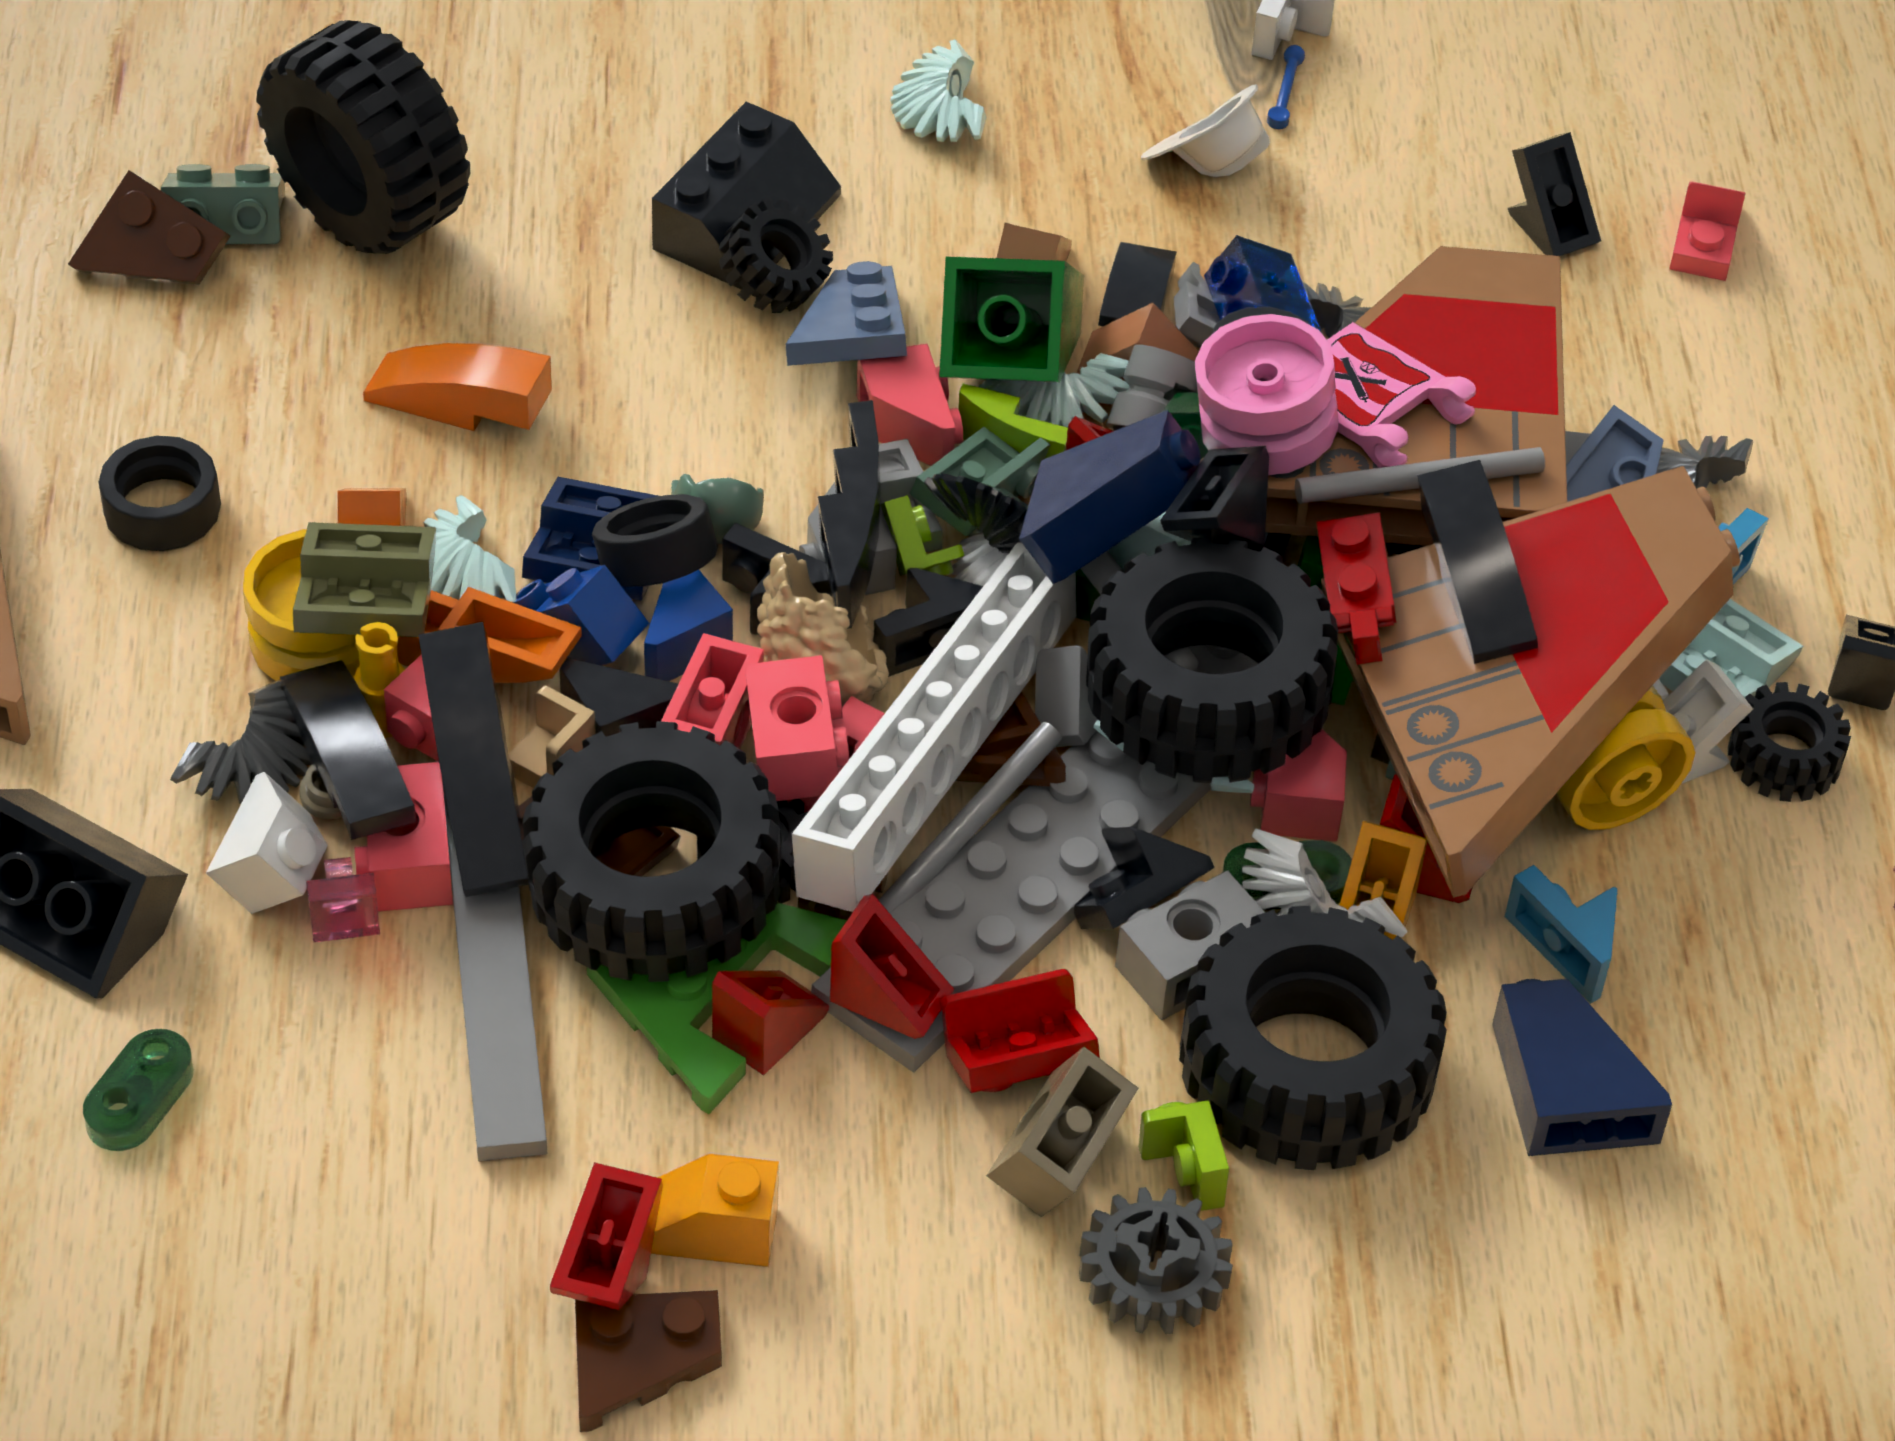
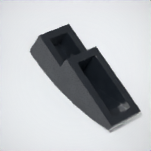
(1476, 561)

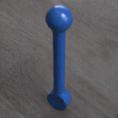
(1279, 116)

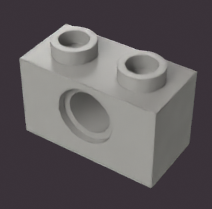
(1163, 945)

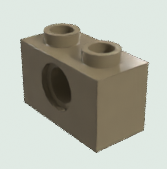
(1062, 1132)

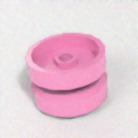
(1269, 387)

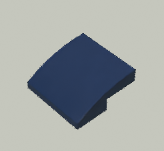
(567, 529)

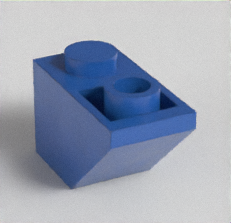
(595, 604)

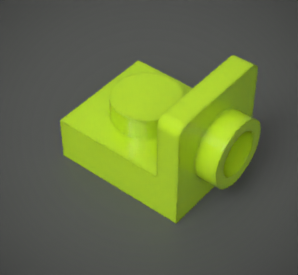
(909, 532)
(1194, 1142)

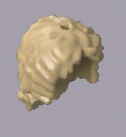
(806, 624)

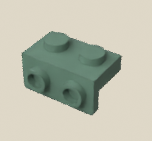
(239, 202)
(987, 461)

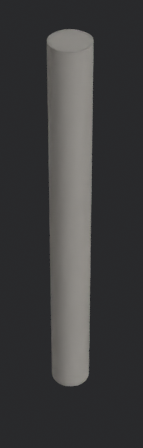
(1405, 476)
(972, 816)

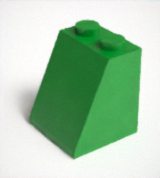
(1009, 318)

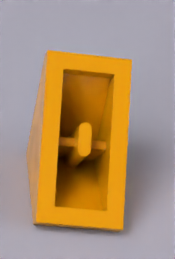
(1385, 866)

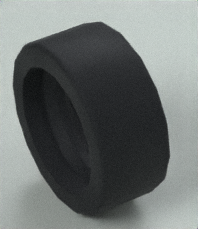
(168, 525)
(656, 539)

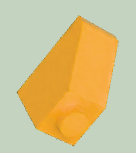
(719, 1210)

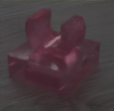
(342, 903)

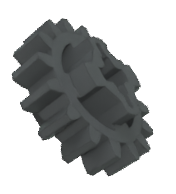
(1187, 1276)

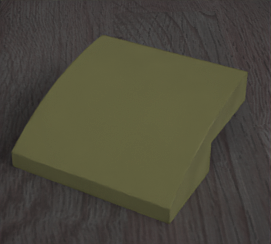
(364, 577)

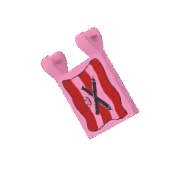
(1383, 384)

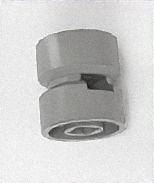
(1153, 381)

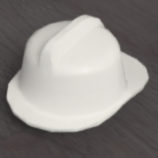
(1222, 140)

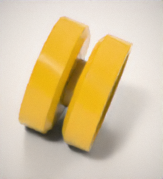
(269, 600)
(1631, 768)

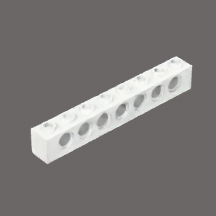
(930, 733)

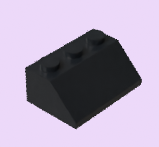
(740, 165)
(78, 893)

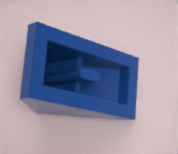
(680, 618)

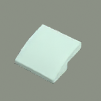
(1742, 646)

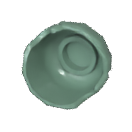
(727, 501)

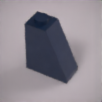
(1105, 492)
(1573, 1074)

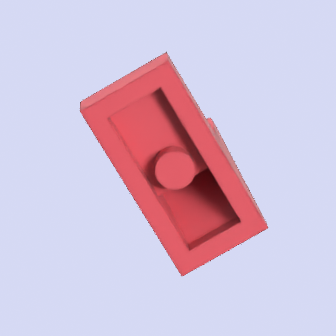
(1707, 230)

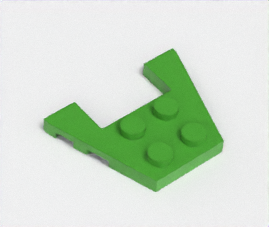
(676, 1009)

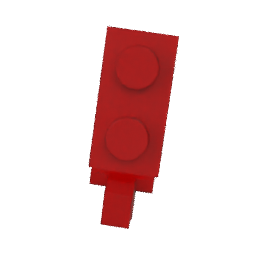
(1358, 580)

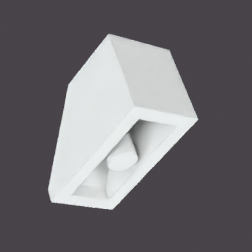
(267, 848)

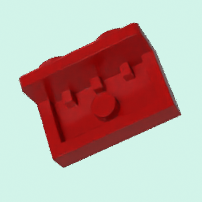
(1014, 1030)

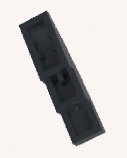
(852, 515)
(348, 749)
(474, 759)

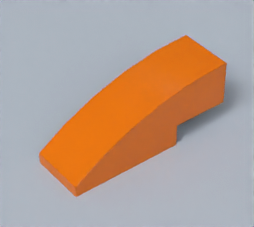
(463, 383)
(520, 640)

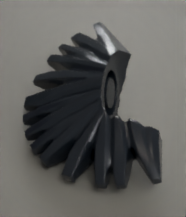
(984, 506)

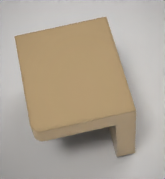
(559, 726)

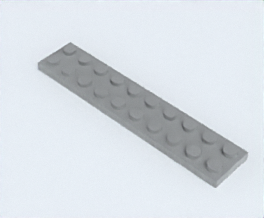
(1029, 869)

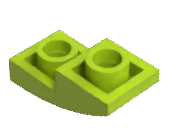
(1001, 416)

